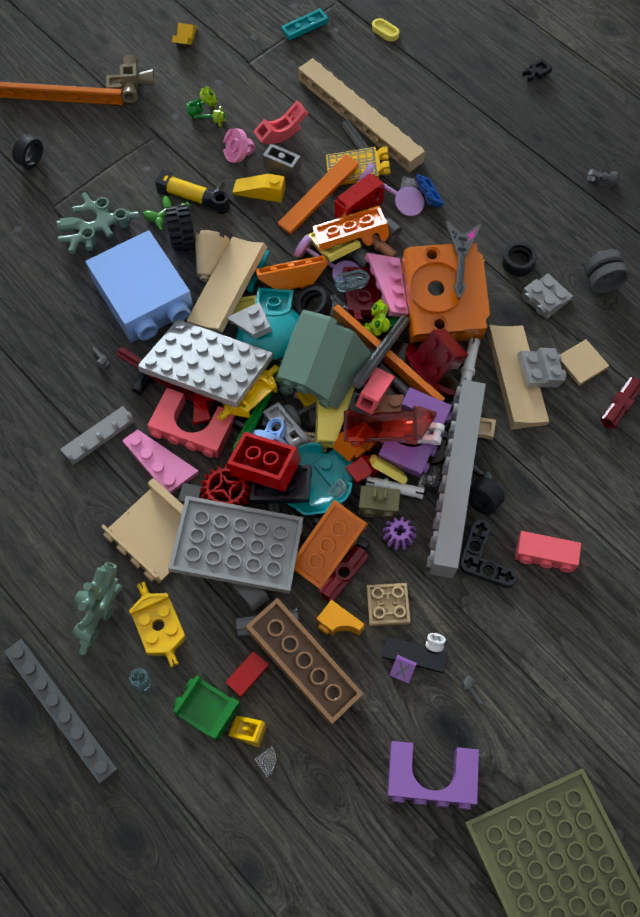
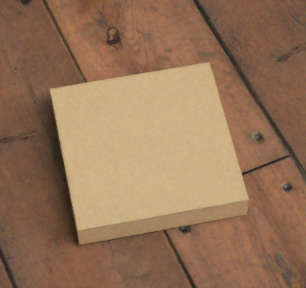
(583, 362)

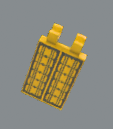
(363, 157)

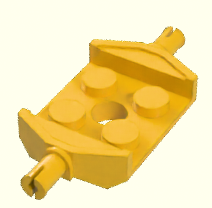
(259, 391)
(146, 613)

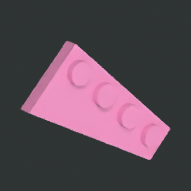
(390, 282)
(159, 462)

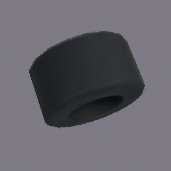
(486, 495)

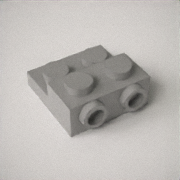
(546, 295)
(542, 368)

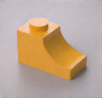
(337, 619)

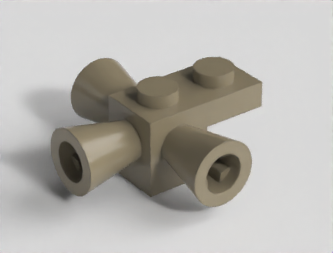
(130, 79)

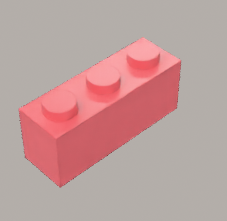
(548, 551)

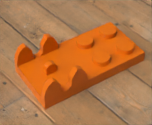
(351, 227)
(328, 544)

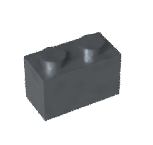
(282, 162)

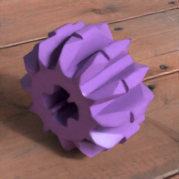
(399, 526)

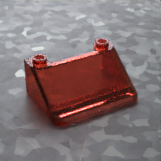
(387, 426)

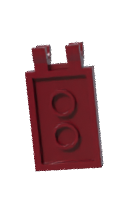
(360, 301)

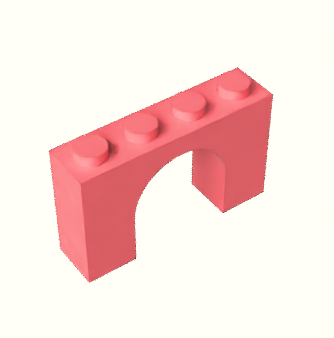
(374, 390)
(208, 441)

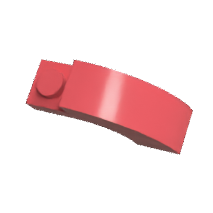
(283, 128)

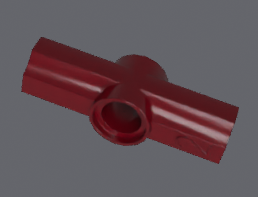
(621, 403)
(352, 565)

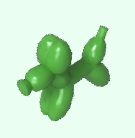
(152, 216)

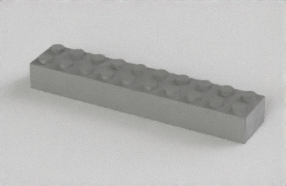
(456, 480)

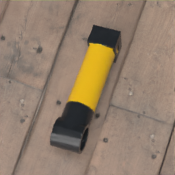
(216, 199)

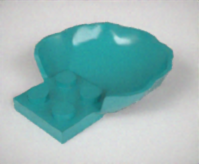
(281, 318)
(325, 472)

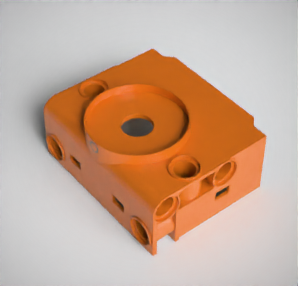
(428, 312)

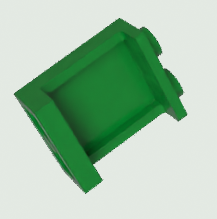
(206, 708)

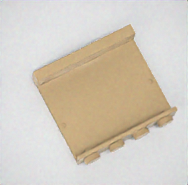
(148, 531)

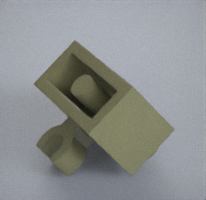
(379, 502)

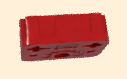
(360, 197)

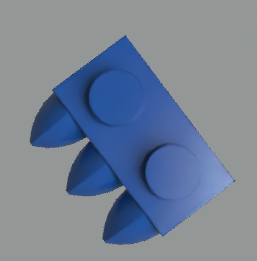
(428, 189)

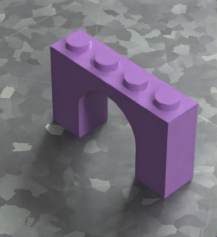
(414, 459)
(404, 786)

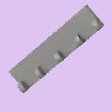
(97, 435)

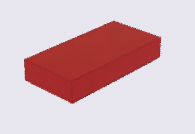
(247, 674)

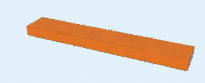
(318, 194)

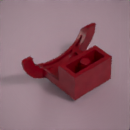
(435, 358)

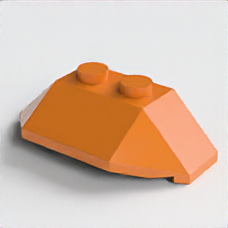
(293, 274)

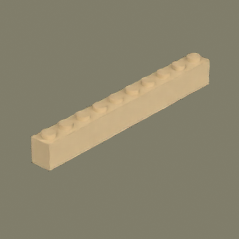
(361, 115)

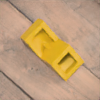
(185, 33)

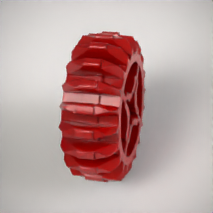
(233, 487)

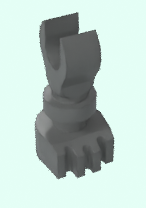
(594, 176)

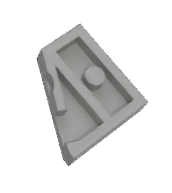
(252, 321)

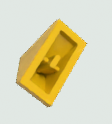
(248, 730)

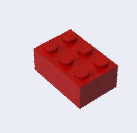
(264, 461)

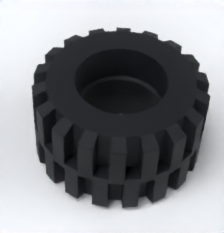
(180, 227)

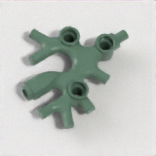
(87, 229)
(90, 599)

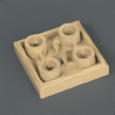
(388, 604)

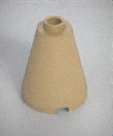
(209, 249)

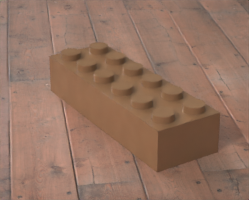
(303, 661)

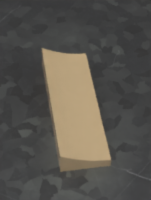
(227, 284)
(522, 403)

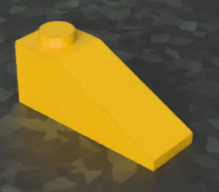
(262, 187)

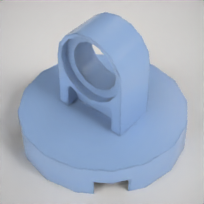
(273, 435)

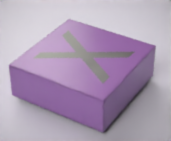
(403, 669)

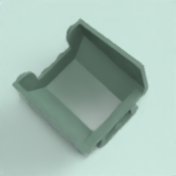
(321, 359)

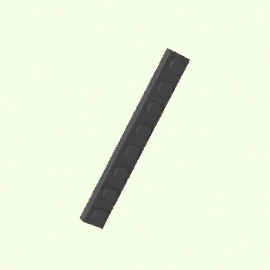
(61, 711)

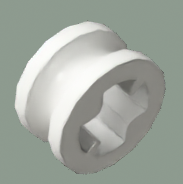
(435, 642)

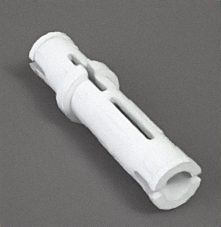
(468, 369)
(408, 490)

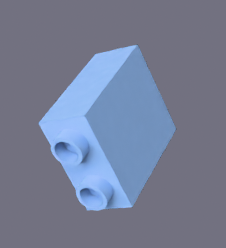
(140, 286)

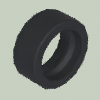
(20, 148)
(523, 248)
(311, 293)

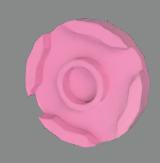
(237, 145)

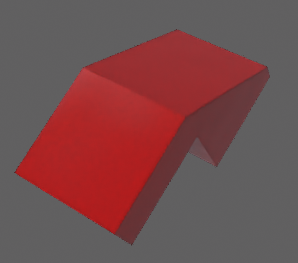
(362, 469)

